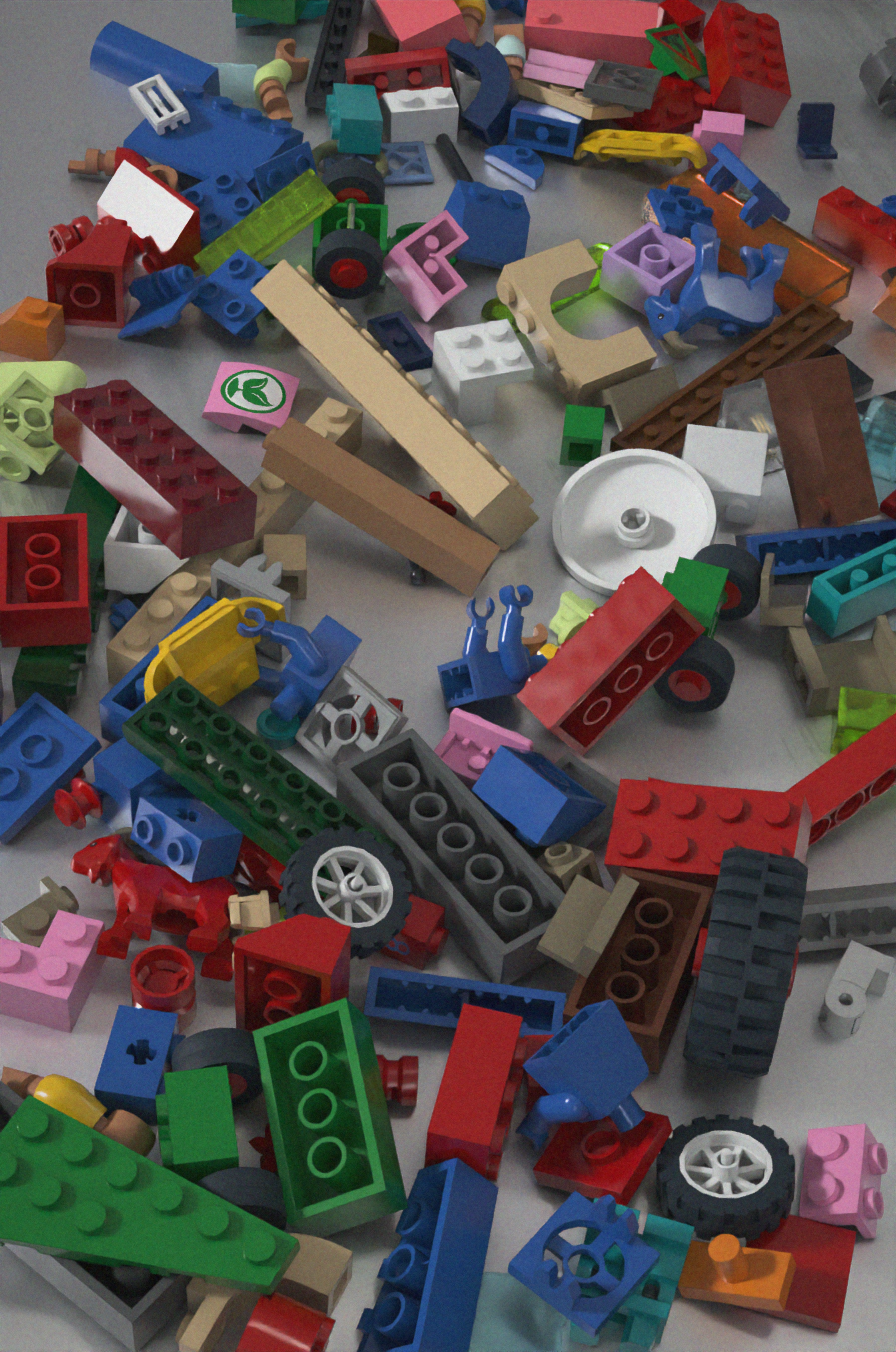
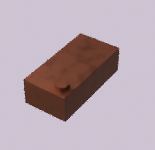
(821, 442)
(649, 960)

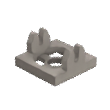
(254, 583)
(327, 714)

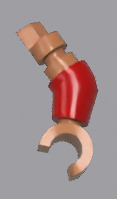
(109, 163)

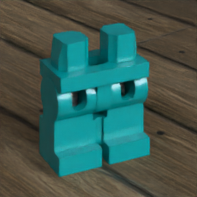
(648, 1307)

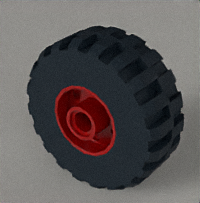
(746, 962)

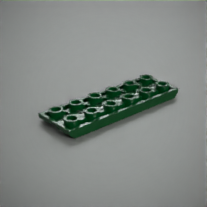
(237, 773)

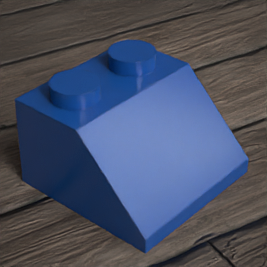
(493, 222)
(535, 797)

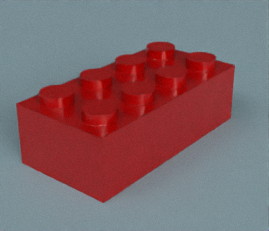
(746, 63)
(610, 661)
(687, 827)

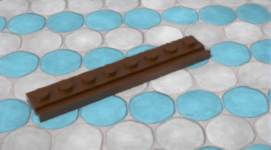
(797, 336)

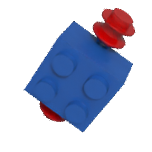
(120, 781)

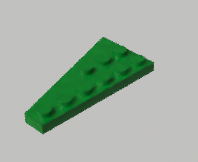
(109, 1206)

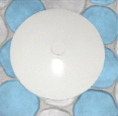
(631, 514)

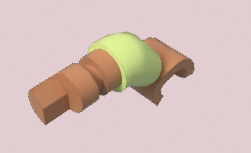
(273, 78)

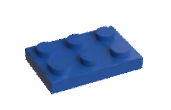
(37, 757)

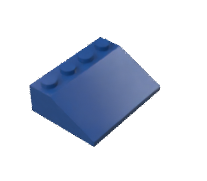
(216, 137)

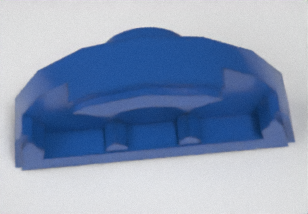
(517, 162)

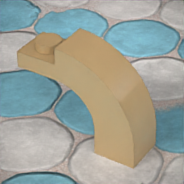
(314, 1277)

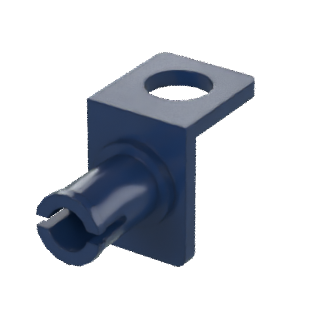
(816, 130)

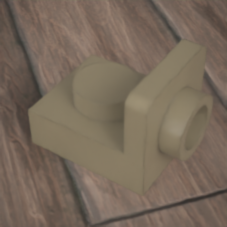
(565, 861)
(35, 919)

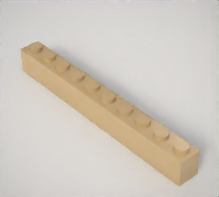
(276, 513)

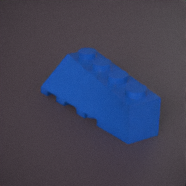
(437, 1267)

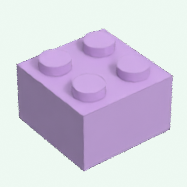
(646, 266)

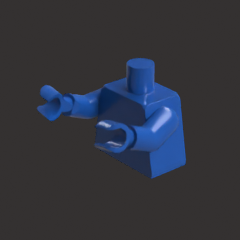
(313, 661)
(488, 674)
(588, 1074)

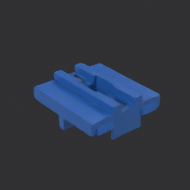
(678, 210)

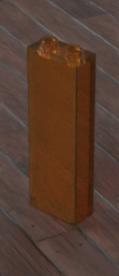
(808, 267)

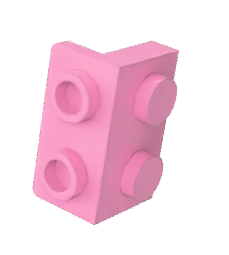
(472, 744)
(843, 1178)

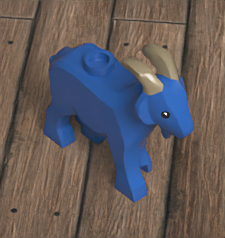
(718, 298)

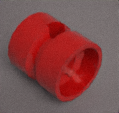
(165, 982)

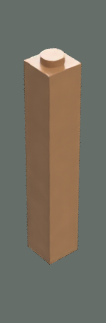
(379, 505)

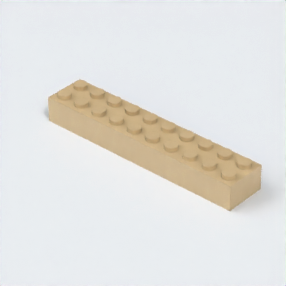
(398, 404)

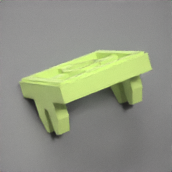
(29, 388)

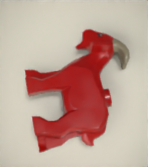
(158, 900)

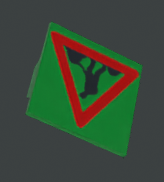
(676, 52)

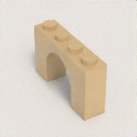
(574, 362)

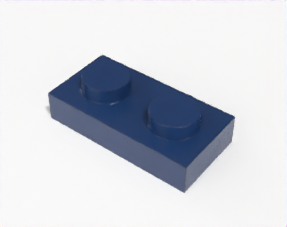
(401, 340)

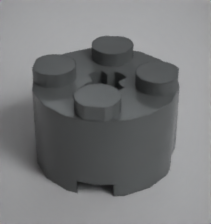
(879, 77)

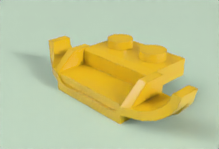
(641, 146)
(212, 652)

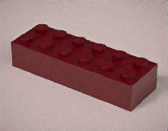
(154, 468)

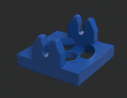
(761, 204)
(565, 1293)

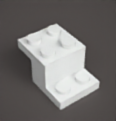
(471, 365)

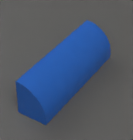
(136, 57)
(817, 547)
(439, 1000)

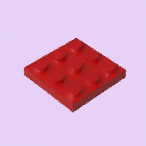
(674, 108)

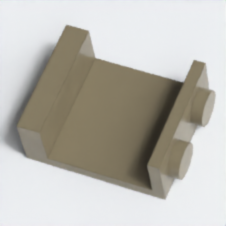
(823, 668)

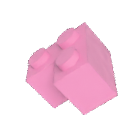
(716, 128)
(422, 267)
(54, 980)

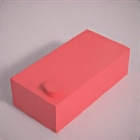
(422, 22)
(592, 29)

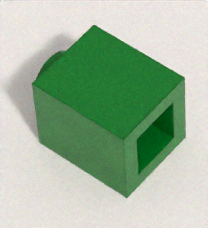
(581, 435)

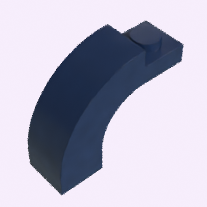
(490, 111)

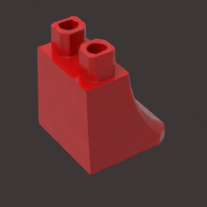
(95, 277)

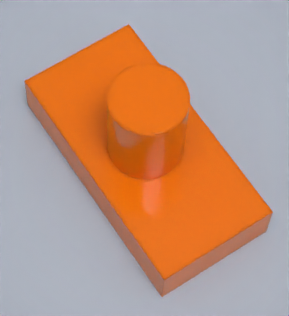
(736, 1274)

